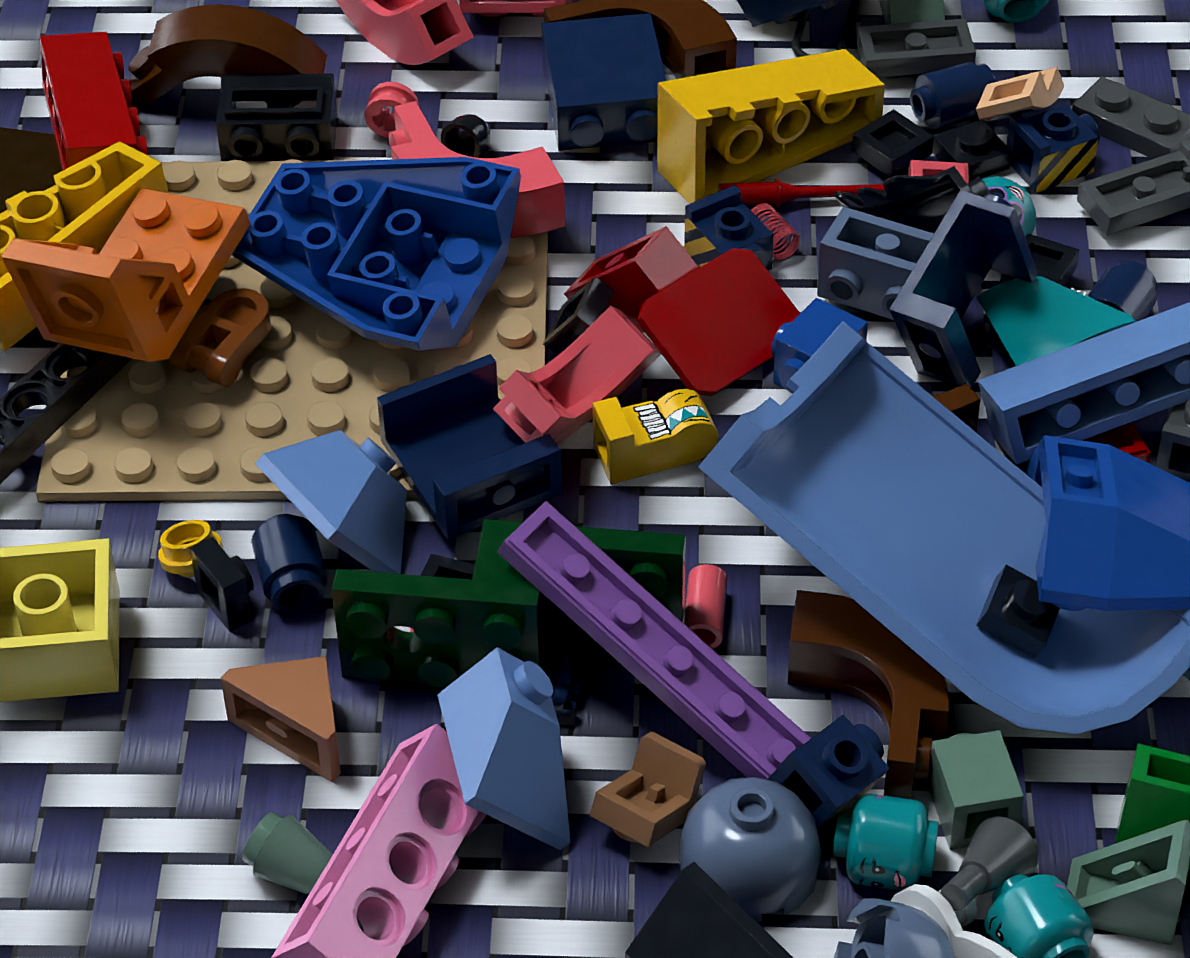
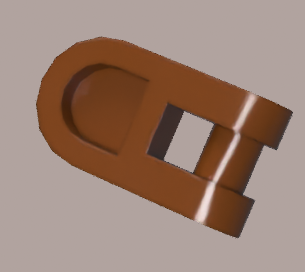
(235, 320)

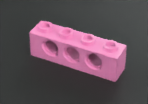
(385, 833)

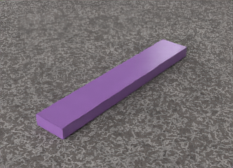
(652, 643)

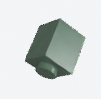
(972, 782)

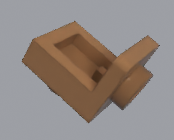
(653, 794)

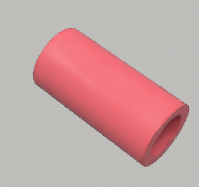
(706, 603)

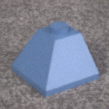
(345, 495)
(509, 745)

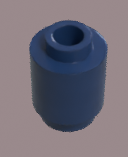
(950, 94)
(1127, 288)
(289, 563)

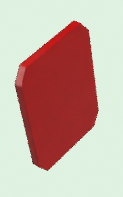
(717, 320)

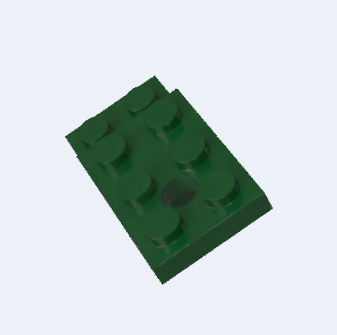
(467, 619)

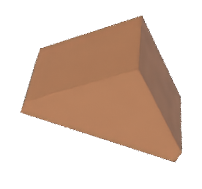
(288, 709)

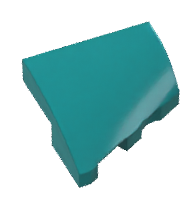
(1045, 317)

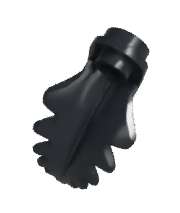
(913, 199)

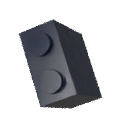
(602, 80)

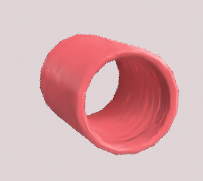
(781, 233)

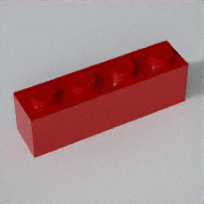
(87, 96)

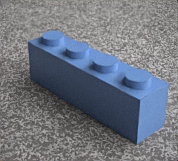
(1091, 384)

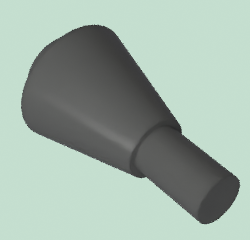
(994, 855)

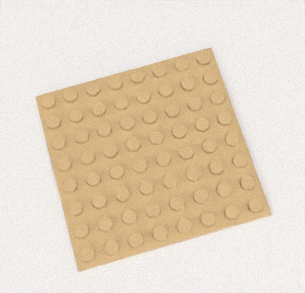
(187, 438)

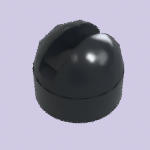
(472, 141)

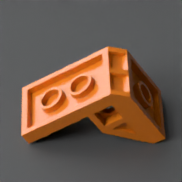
(140, 285)

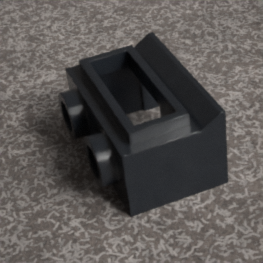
(279, 129)

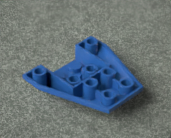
(387, 243)
(1110, 530)

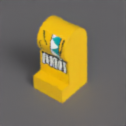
(651, 434)

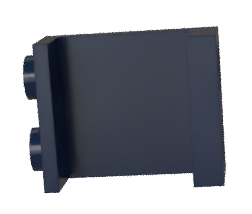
(929, 308)
(462, 452)

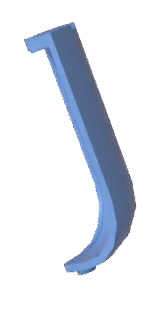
(917, 527)

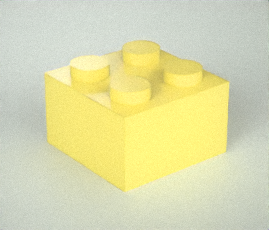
(58, 620)

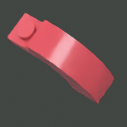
(409, 29)
(541, 188)
(589, 370)

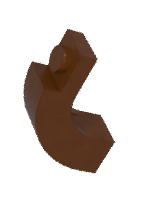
(688, 32)
(218, 43)
(851, 651)

